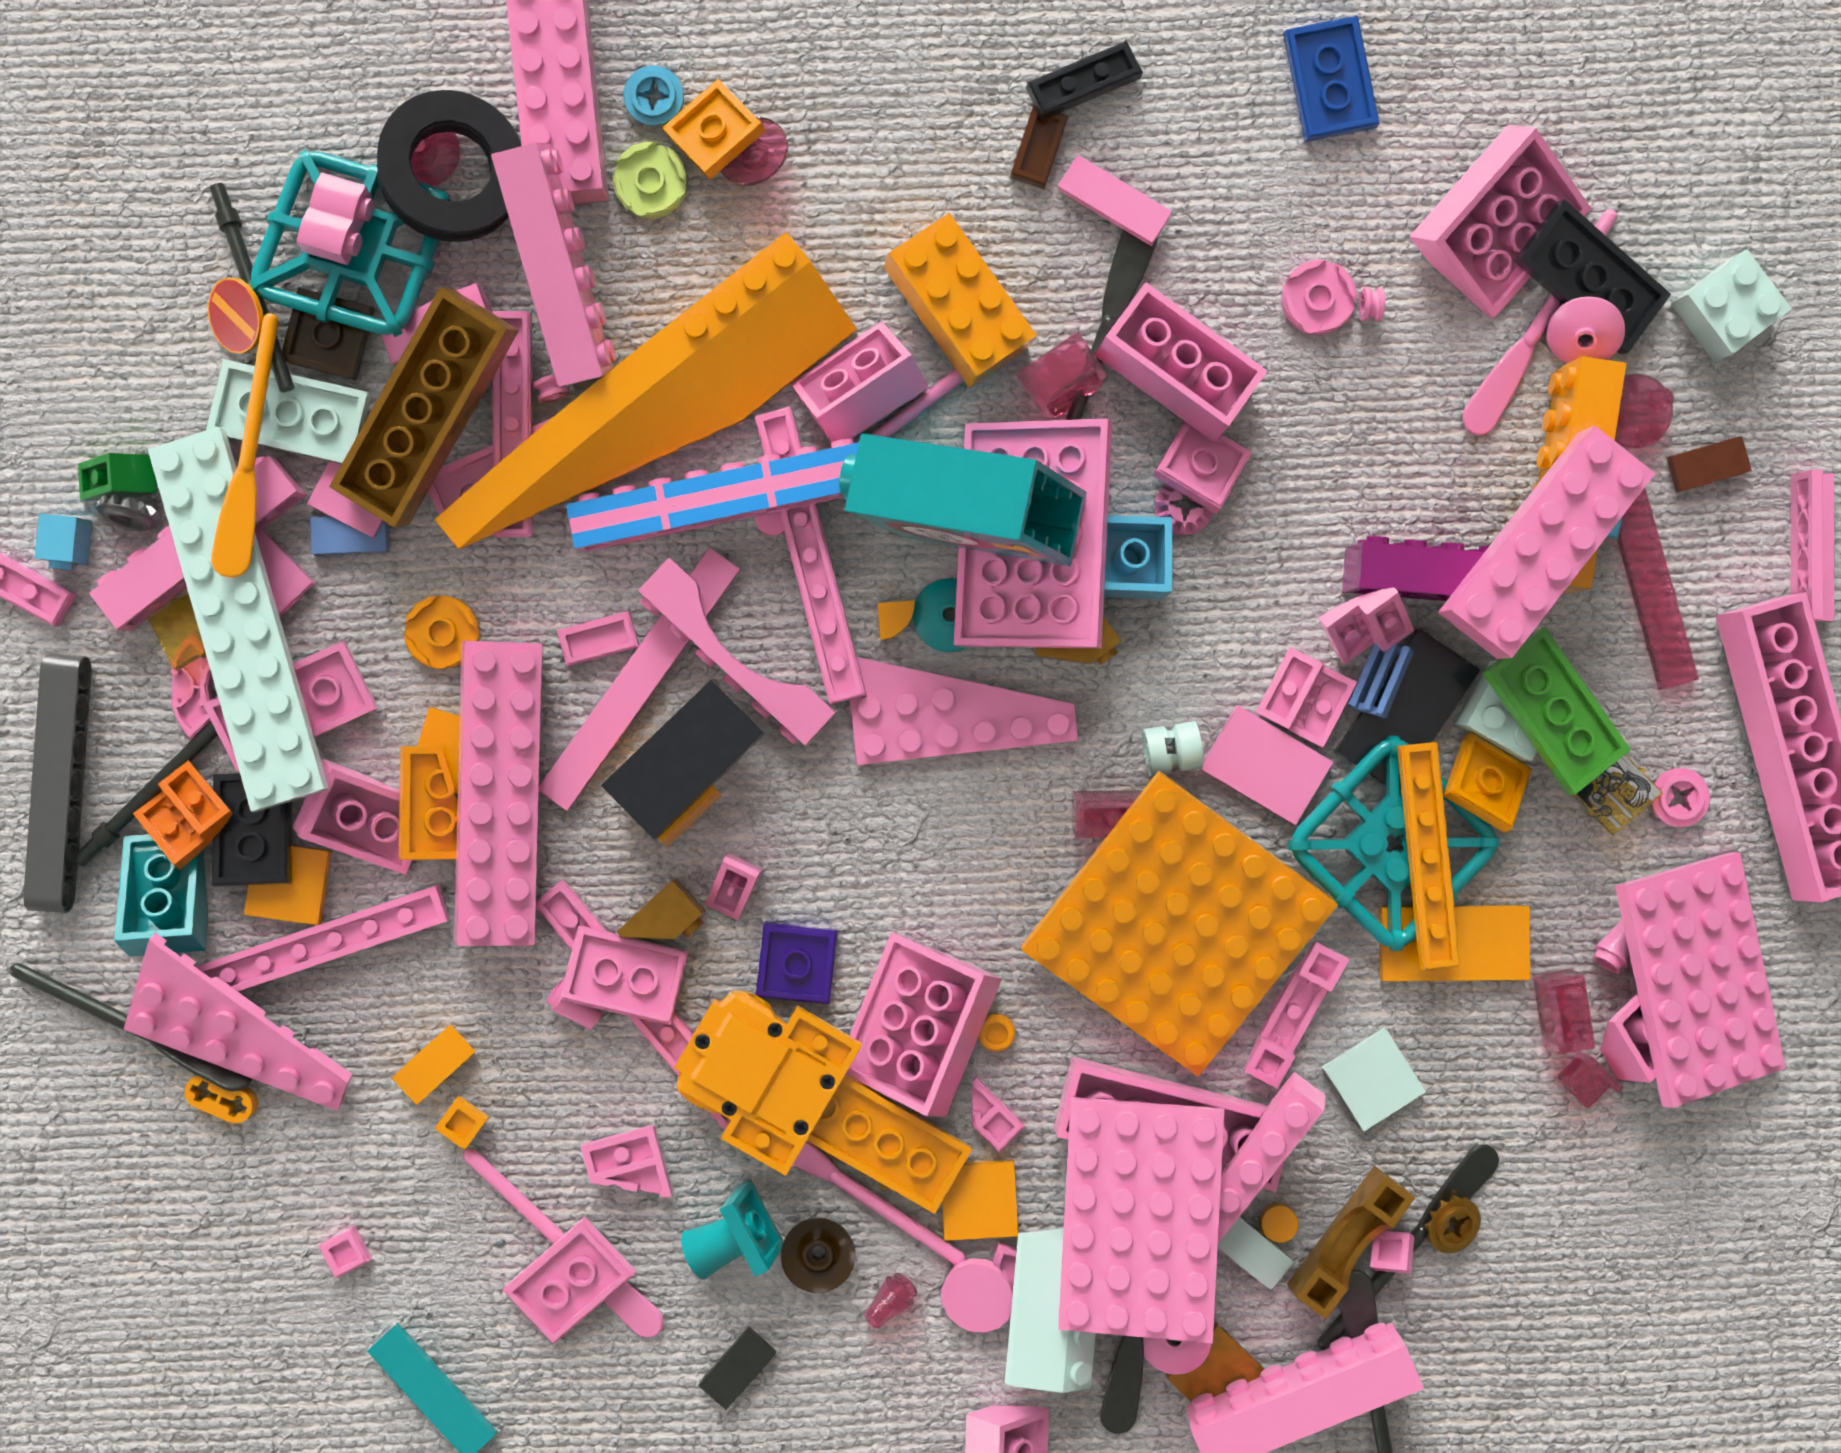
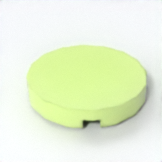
(650, 180)

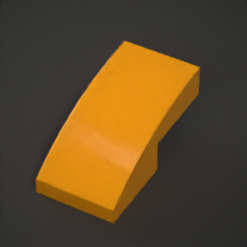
(433, 1064)

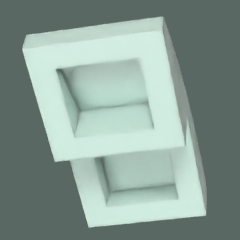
(1255, 1253)

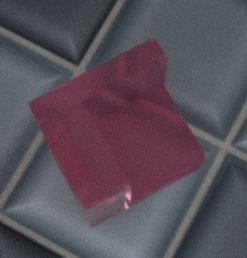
(1587, 1079)

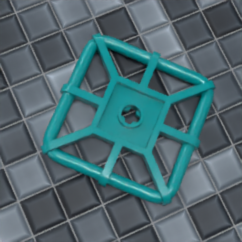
(362, 269)
(1369, 844)

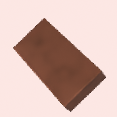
(1709, 464)

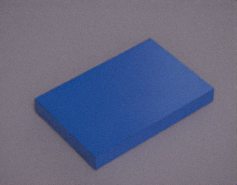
(1331, 78)

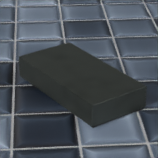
(737, 1368)

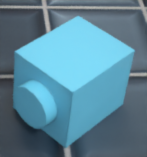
(63, 541)

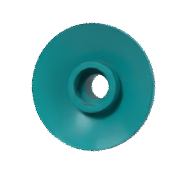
(928, 615)

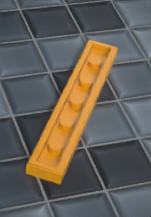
(1428, 856)

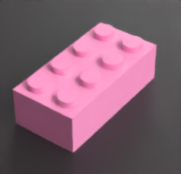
(1180, 362)

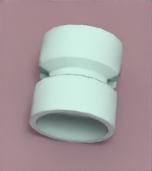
(1185, 746)

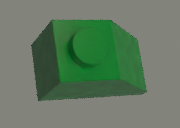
(116, 475)

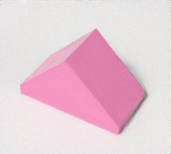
(733, 886)

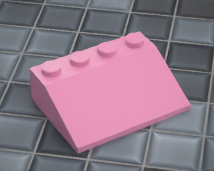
(1493, 215)
(920, 1024)

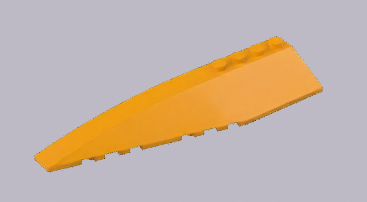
(675, 389)

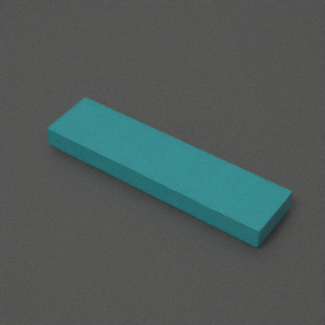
(432, 1390)

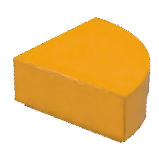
(894, 617)

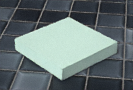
(1373, 1079)

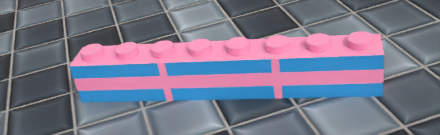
(708, 498)

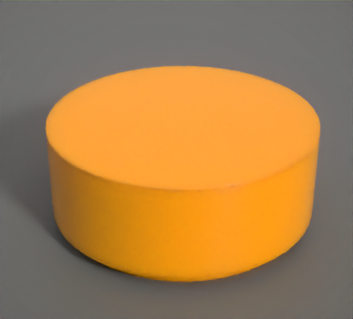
(997, 1032)
(1278, 1222)

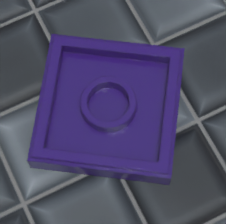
(796, 963)

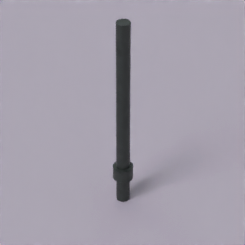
(230, 223)
(108, 832)

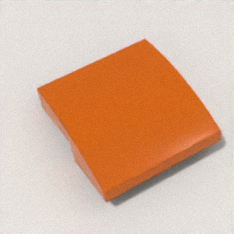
(183, 815)

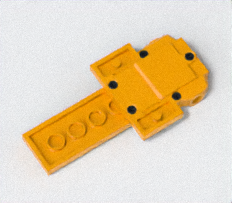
(792, 1087)

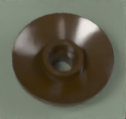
(813, 1272)

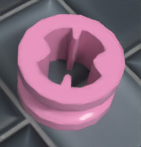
(1371, 304)
(549, 389)

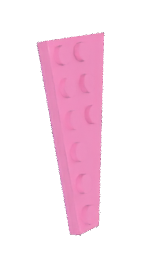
(938, 715)
(219, 1025)

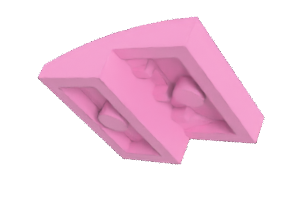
(1367, 620)
(1306, 698)

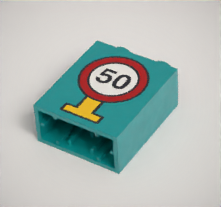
(963, 498)

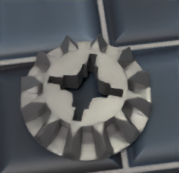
(128, 513)

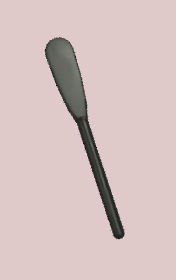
(1123, 281)
(213, 1073)
(1463, 1182)
(1358, 1314)
(1123, 1386)

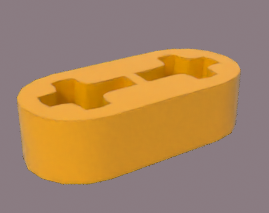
(218, 1105)

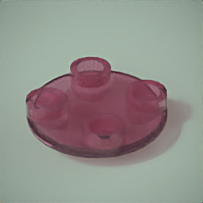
(1643, 411)

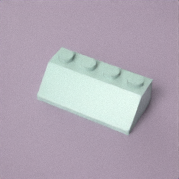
(1037, 1351)

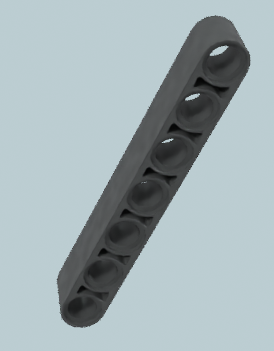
(57, 783)

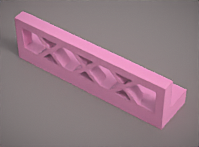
(1813, 540)

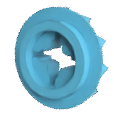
(642, 83)

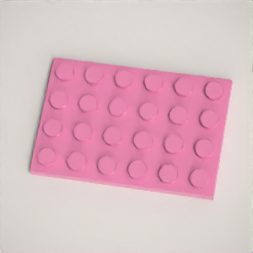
(1032, 601)
(1700, 978)
(1141, 1219)

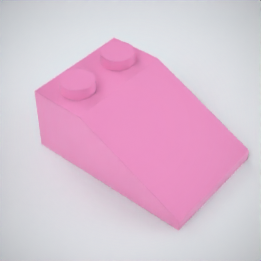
(354, 817)

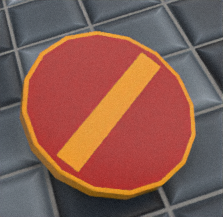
(235, 315)

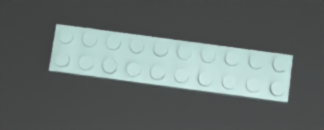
(238, 629)

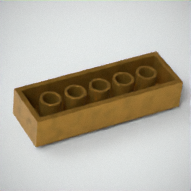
(424, 407)

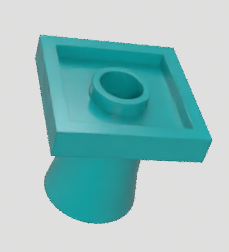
(742, 1231)

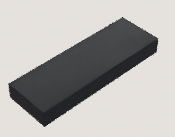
(1084, 80)

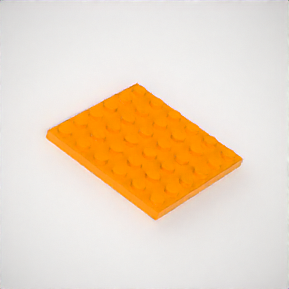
(1178, 924)

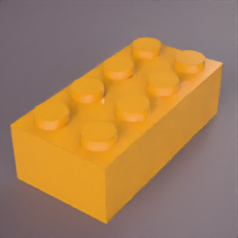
(959, 300)

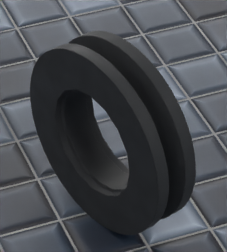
(433, 114)

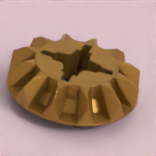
(1466, 1225)

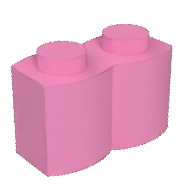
(335, 219)

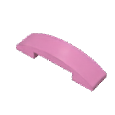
(1293, 1013)

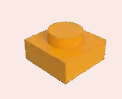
(461, 1122)

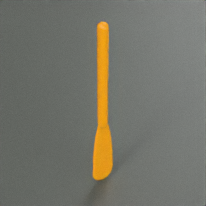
(237, 519)

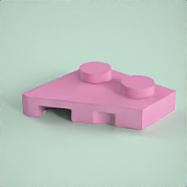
(629, 1161)

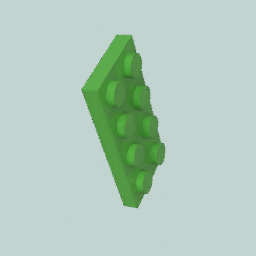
(1557, 711)

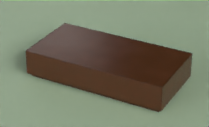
(1038, 149)

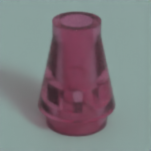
(891, 1299)

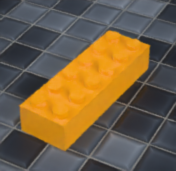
(1582, 396)

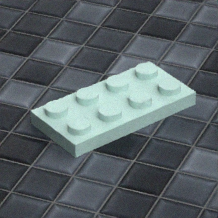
(309, 421)

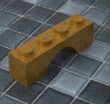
(1327, 1269)

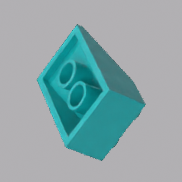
(160, 899)

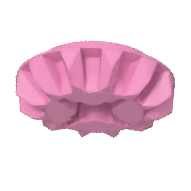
(1195, 519)
(1695, 800)

